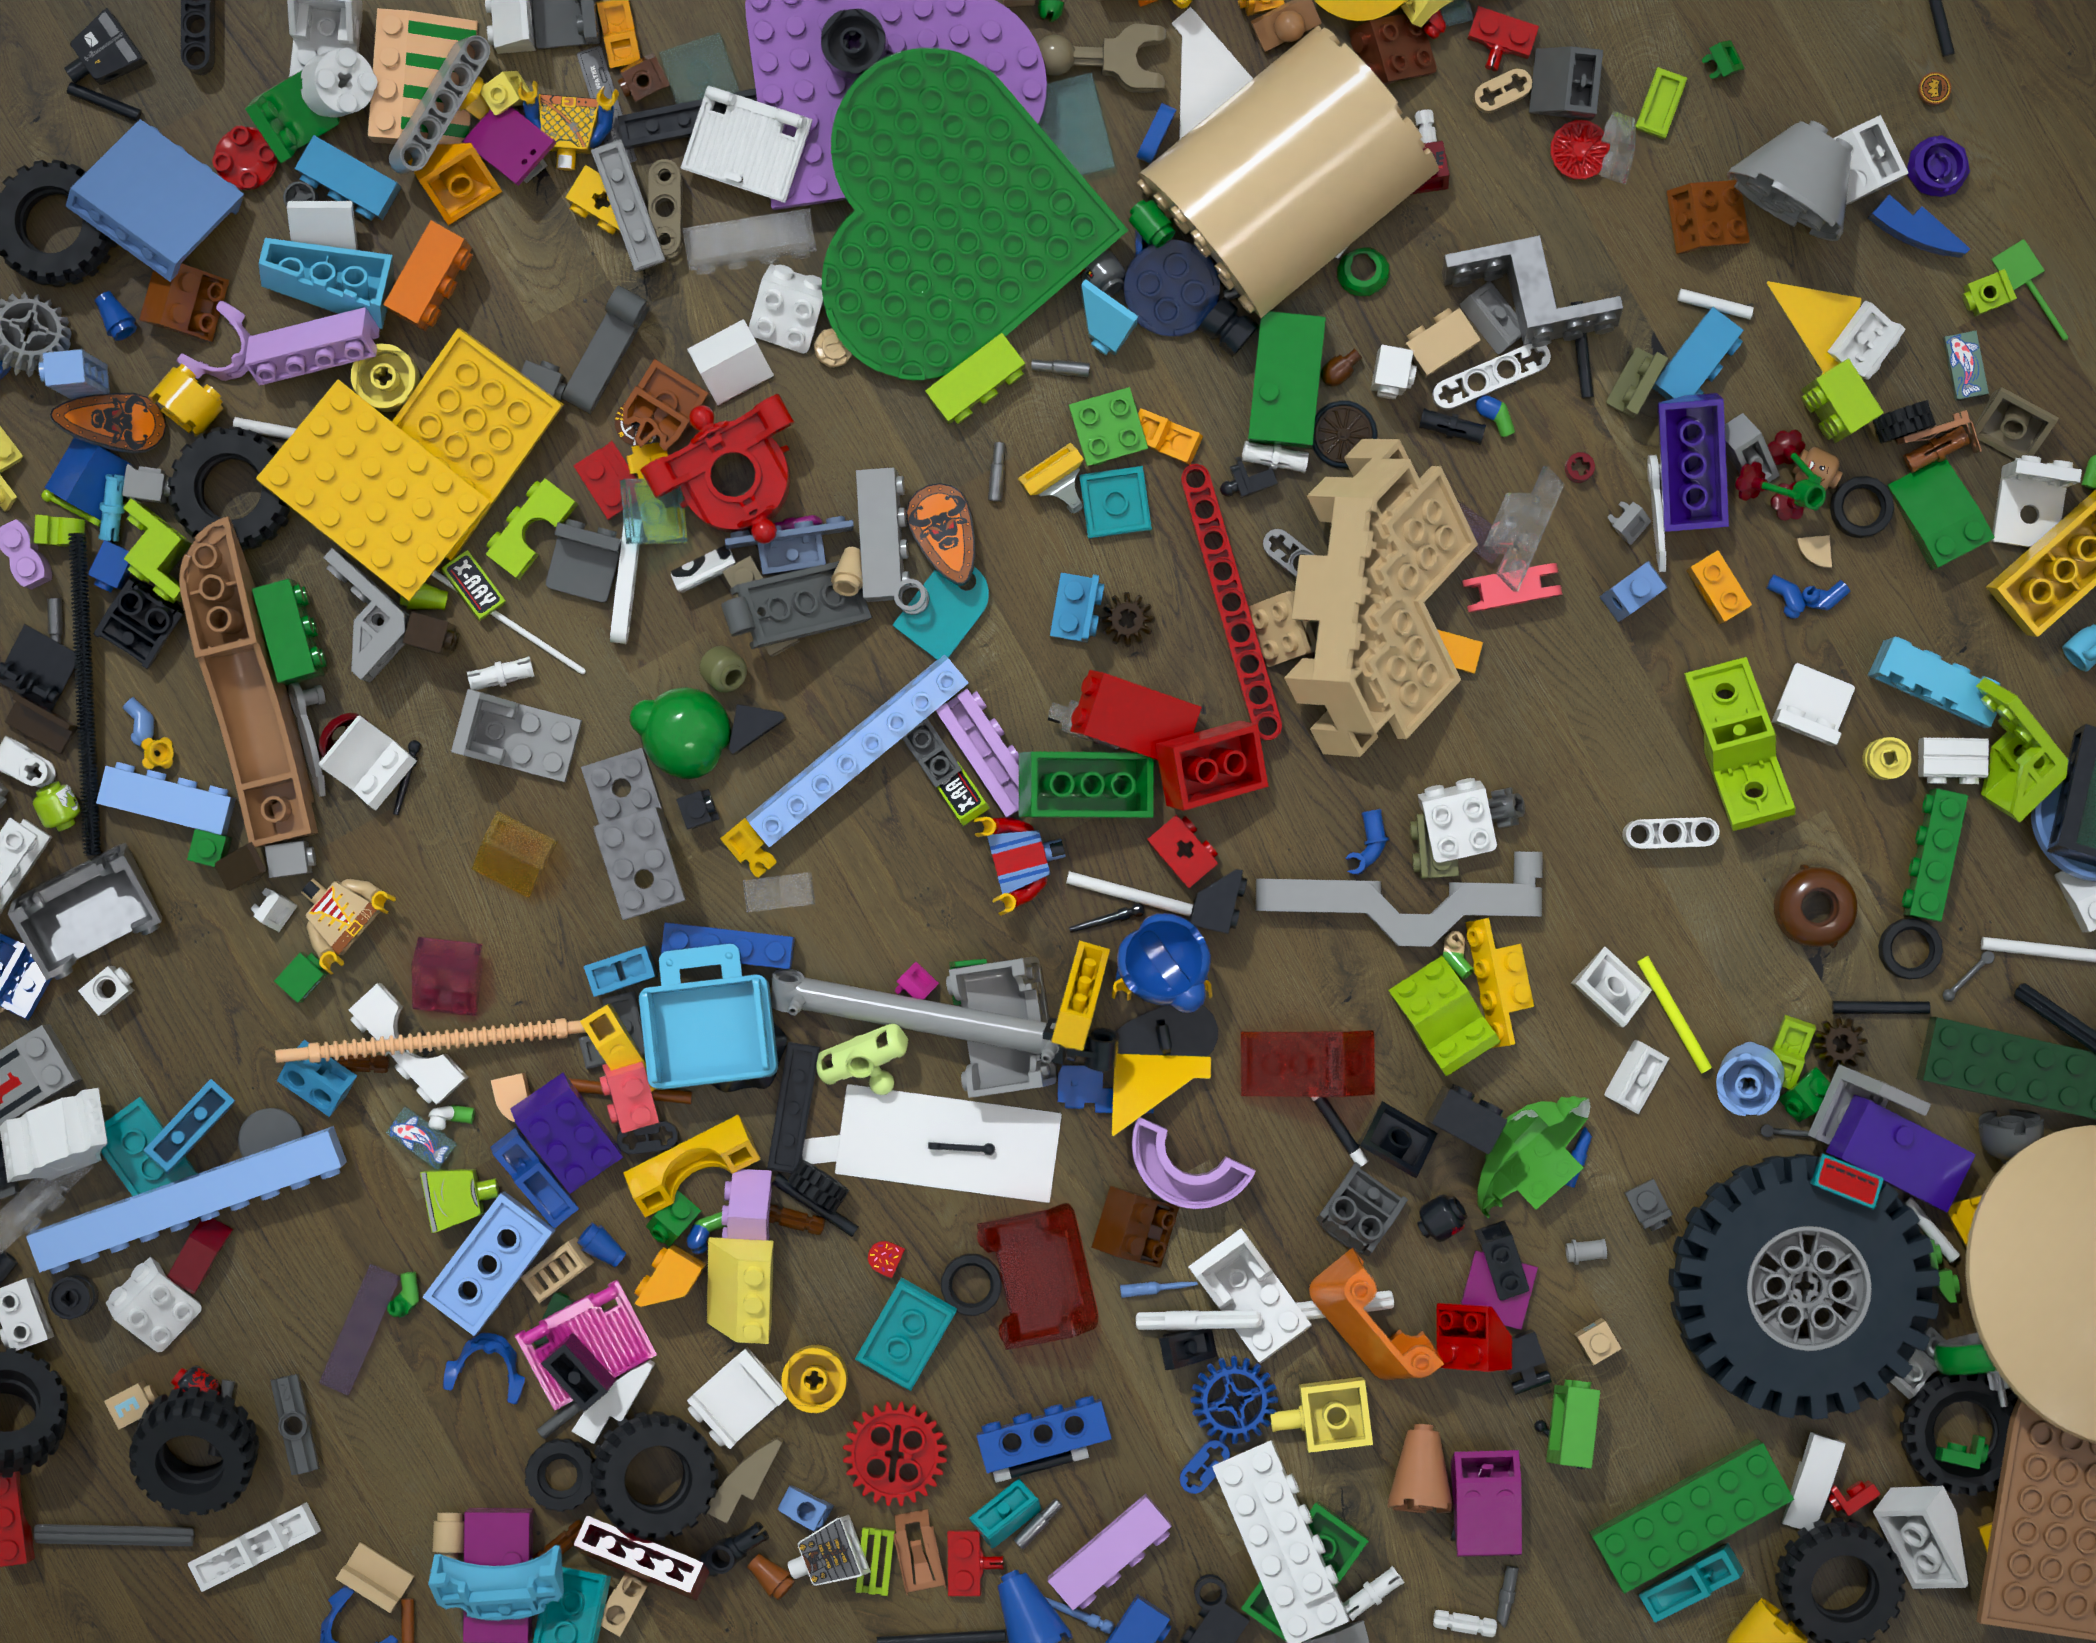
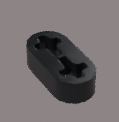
(649, 1145)

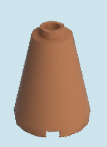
(1421, 1474)

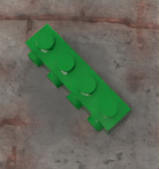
(1935, 854)

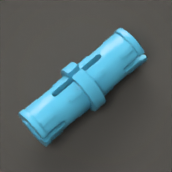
(112, 508)

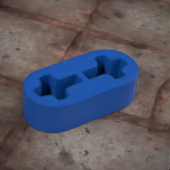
(1156, 133)
(1198, 1461)

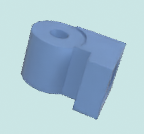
(805, 1508)

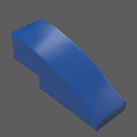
(1918, 230)
(534, 1177)

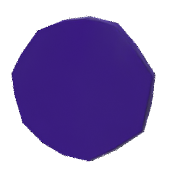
(1938, 166)

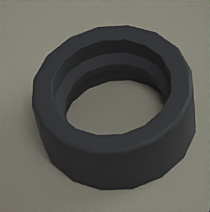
(1876, 487)
(1929, 964)
(995, 1284)

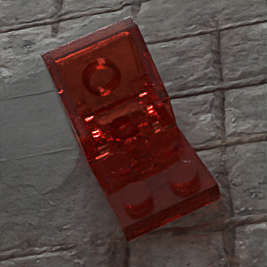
(1307, 1063)

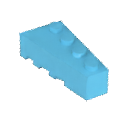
(328, 276)
(1931, 680)

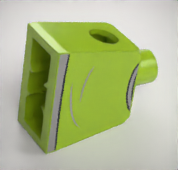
(455, 1196)

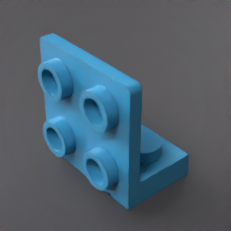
(1074, 607)

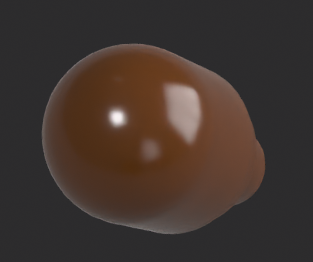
(1339, 368)

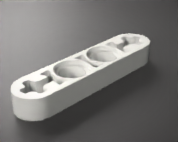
(1492, 378)
(624, 591)

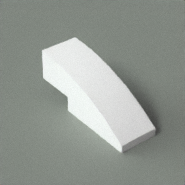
(614, 1403)
(1813, 1481)

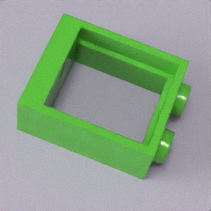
(1573, 1424)

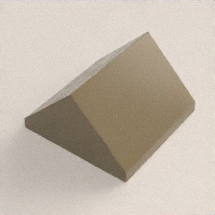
(2013, 424)

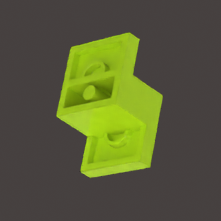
(155, 551)
(1444, 1016)

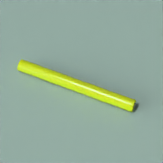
(1674, 1014)

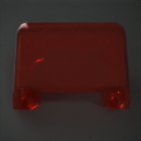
(1041, 1275)

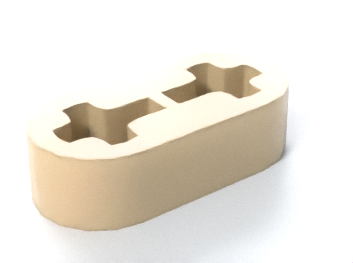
(1499, 83)

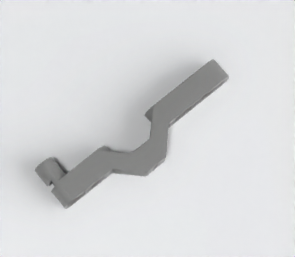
(1409, 929)

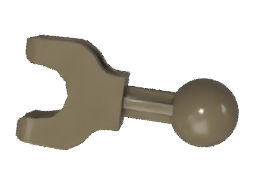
(1115, 57)

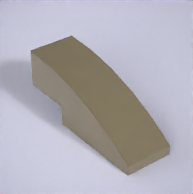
(744, 1480)

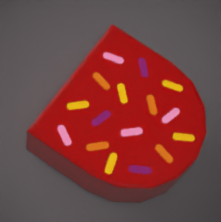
(885, 1257)

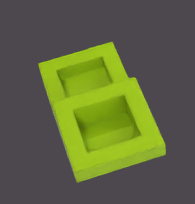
(1791, 1047)

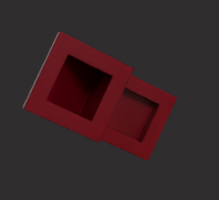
(199, 1254)

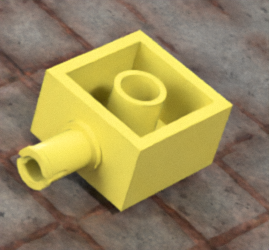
(1330, 1414)

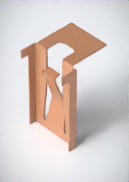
(1946, 427)
(922, 1572)

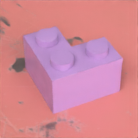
(748, 1205)

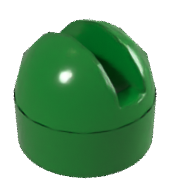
(1051, 7)

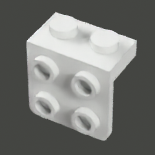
(787, 308)
(1458, 820)
(152, 1306)

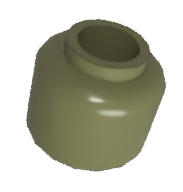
(723, 669)

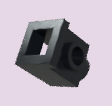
(697, 809)

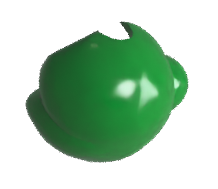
(682, 731)

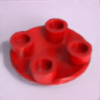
(244, 158)

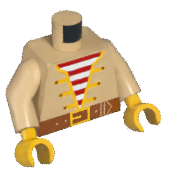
(341, 916)

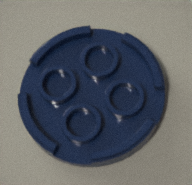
(1171, 288)

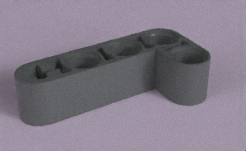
(606, 350)

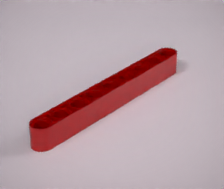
(1230, 586)

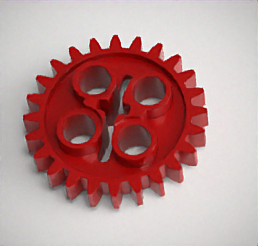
(866, 1449)

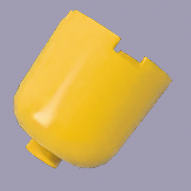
(1764, 1626)

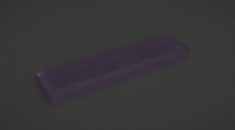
(359, 1329)

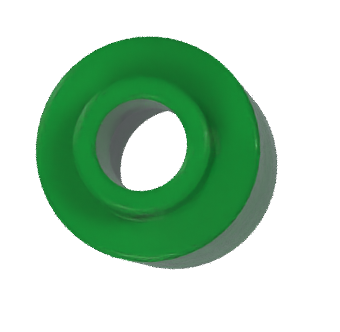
(1151, 223)

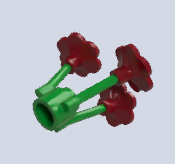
(1789, 498)

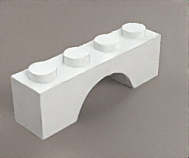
(379, 1014)

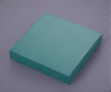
(1115, 502)

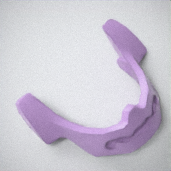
(237, 367)

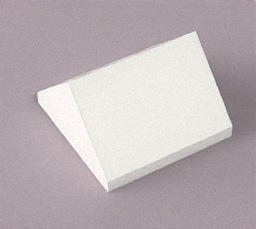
(730, 362)
(1612, 987)

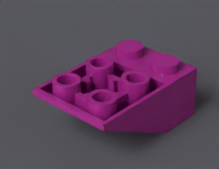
(1487, 1503)

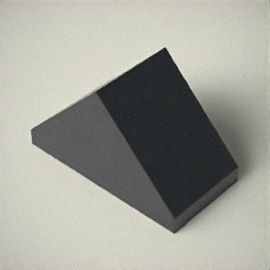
(752, 724)

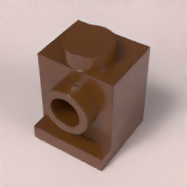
(648, 66)

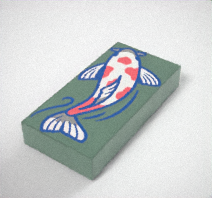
(1965, 365)

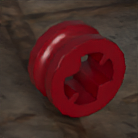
(1585, 460)

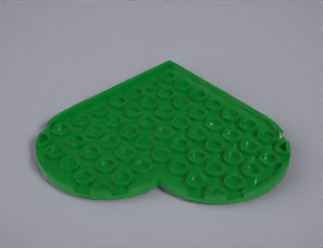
(955, 215)

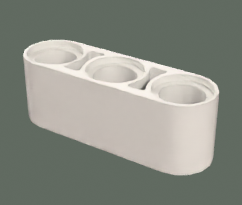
(1686, 829)

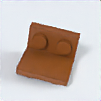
(1707, 215)

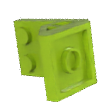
(2020, 779)

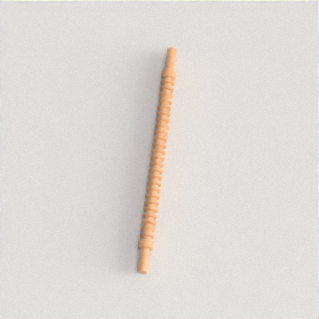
(315, 1052)

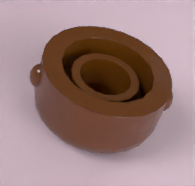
(1789, 907)

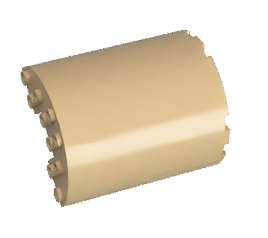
(1290, 170)

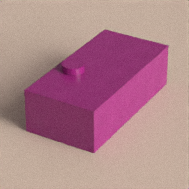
(497, 1539)

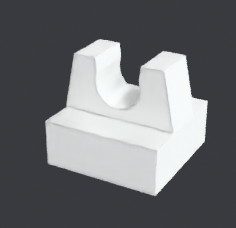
(274, 910)

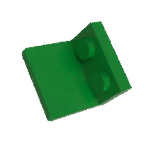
(286, 118)

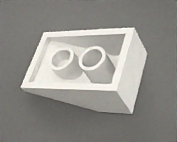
(1924, 1535)

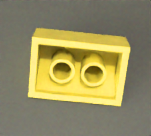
(740, 1288)

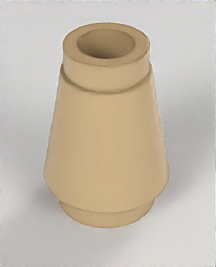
(848, 573)

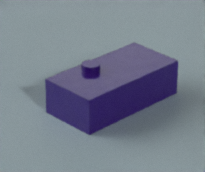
(1901, 1153)

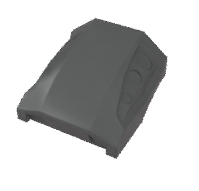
(1360, 1211)

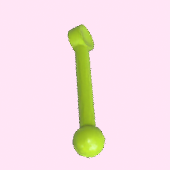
(49, 496)

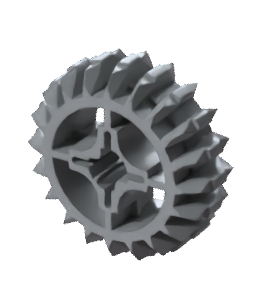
(47, 332)

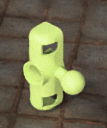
(863, 1058)

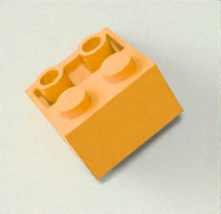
(672, 1279)

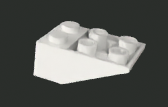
(1873, 159)

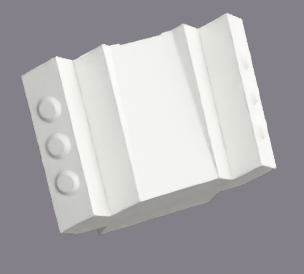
(54, 1138)

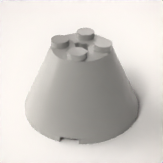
(1799, 178)

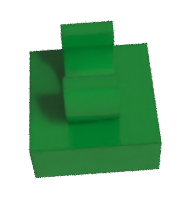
(1726, 58)

